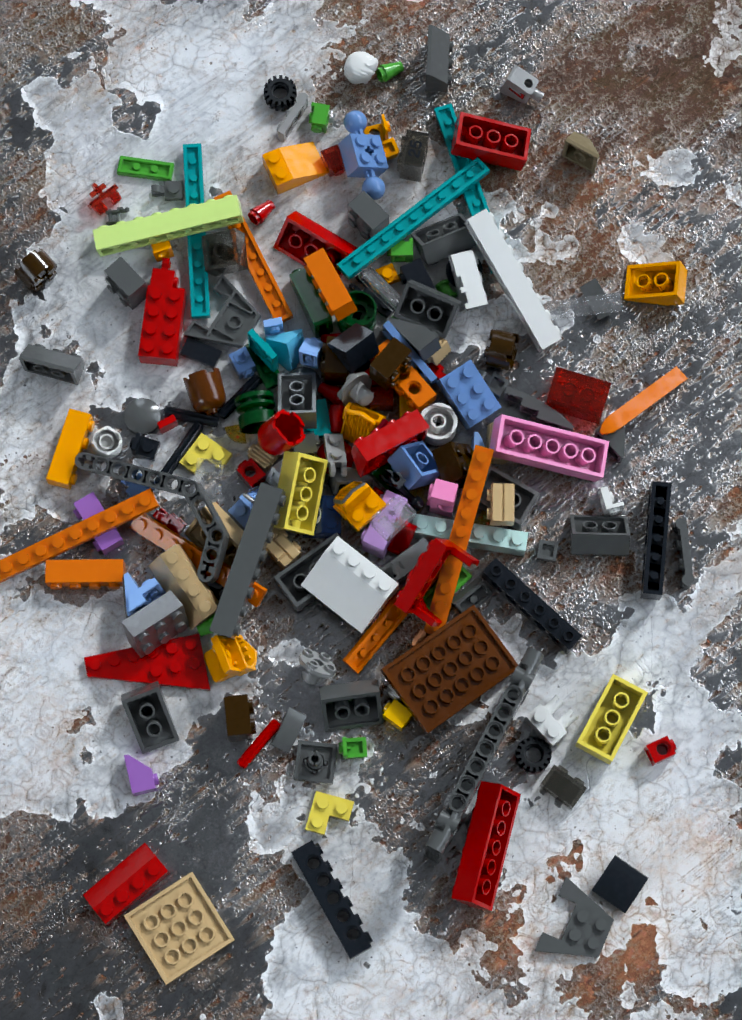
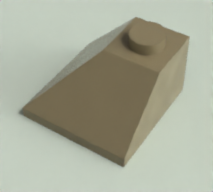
(581, 151)

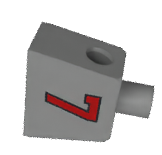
(521, 86)

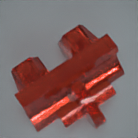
(97, 204)

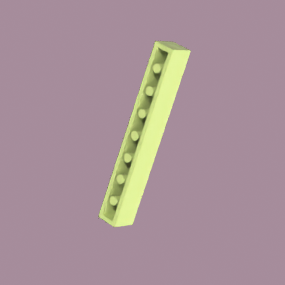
(168, 225)

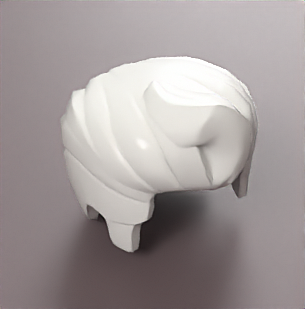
(360, 67)
(106, 442)

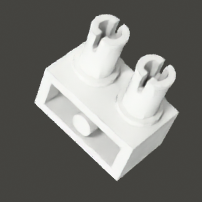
(544, 724)

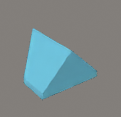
(287, 347)

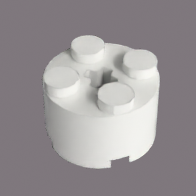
(446, 431)

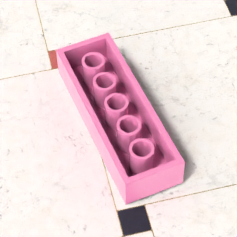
(549, 448)

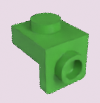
(353, 747)

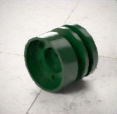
(364, 316)
(254, 410)

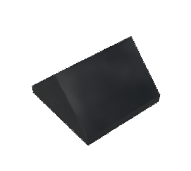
(355, 347)

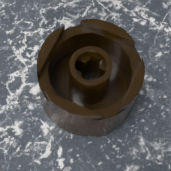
(36, 269)
(502, 349)

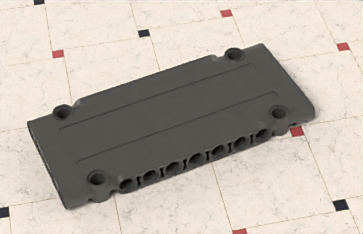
(511, 700)

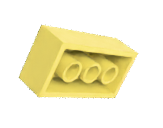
(303, 482)
(611, 719)

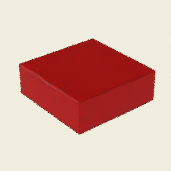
(167, 424)

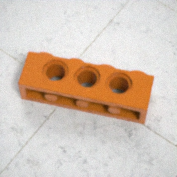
(415, 401)

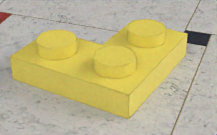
(204, 448)
(324, 807)

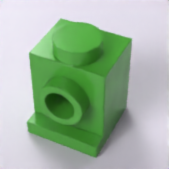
(319, 117)
(402, 251)

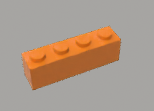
(330, 284)
(84, 573)

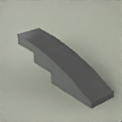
(535, 407)

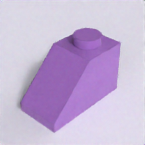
(140, 776)

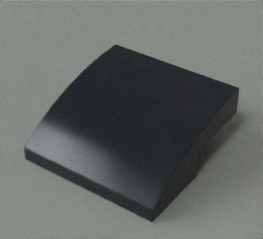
(620, 884)

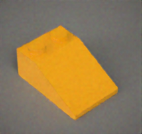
(293, 166)
(656, 283)

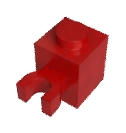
(164, 276)

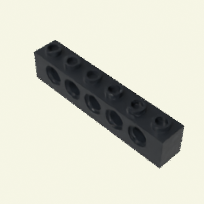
(655, 540)
(531, 606)
(352, 947)

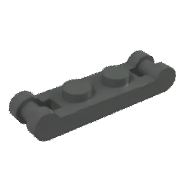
(682, 545)

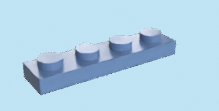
(425, 372)

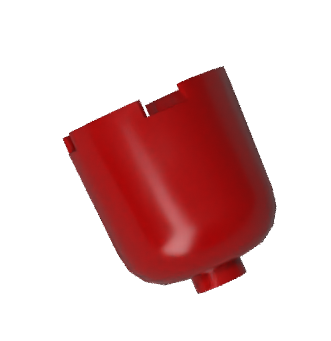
(281, 432)

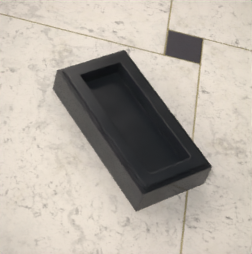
(201, 352)

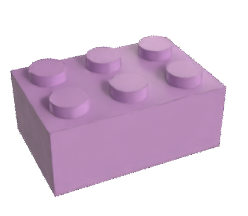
(371, 540)

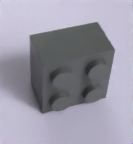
(366, 216)
(126, 283)

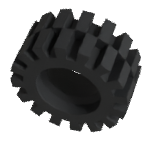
(284, 102)
(527, 765)

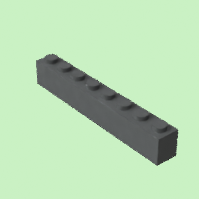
(247, 561)

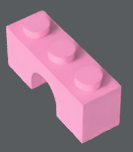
(442, 497)

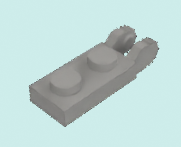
(293, 116)
(335, 453)

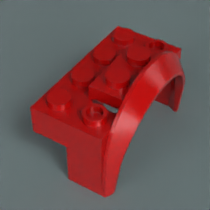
(420, 578)

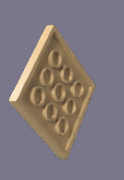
(179, 928)

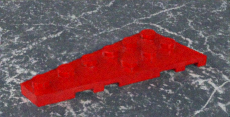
(171, 664)

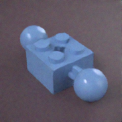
(363, 155)

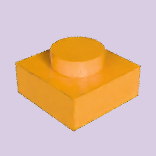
(390, 148)
(388, 273)

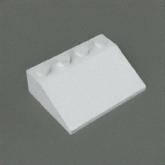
(350, 584)

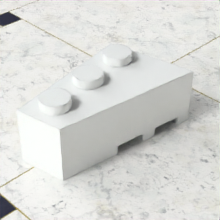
(468, 279)

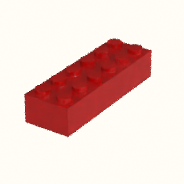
(486, 845)

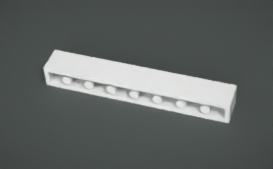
(513, 280)

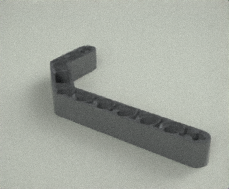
(182, 489)

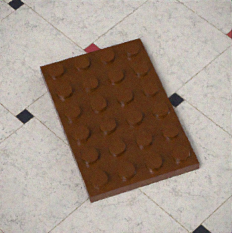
(449, 669)

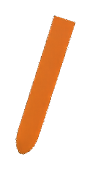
(642, 401)

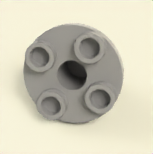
(356, 389)
(316, 666)

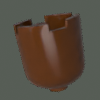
(205, 391)

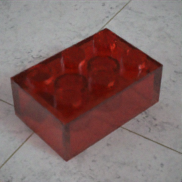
(578, 395)

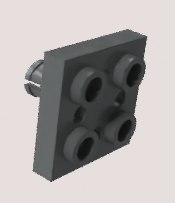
(305, 750)

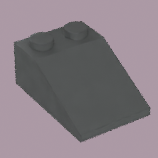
(298, 395)
(149, 717)

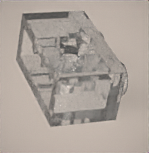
(203, 468)
(389, 528)

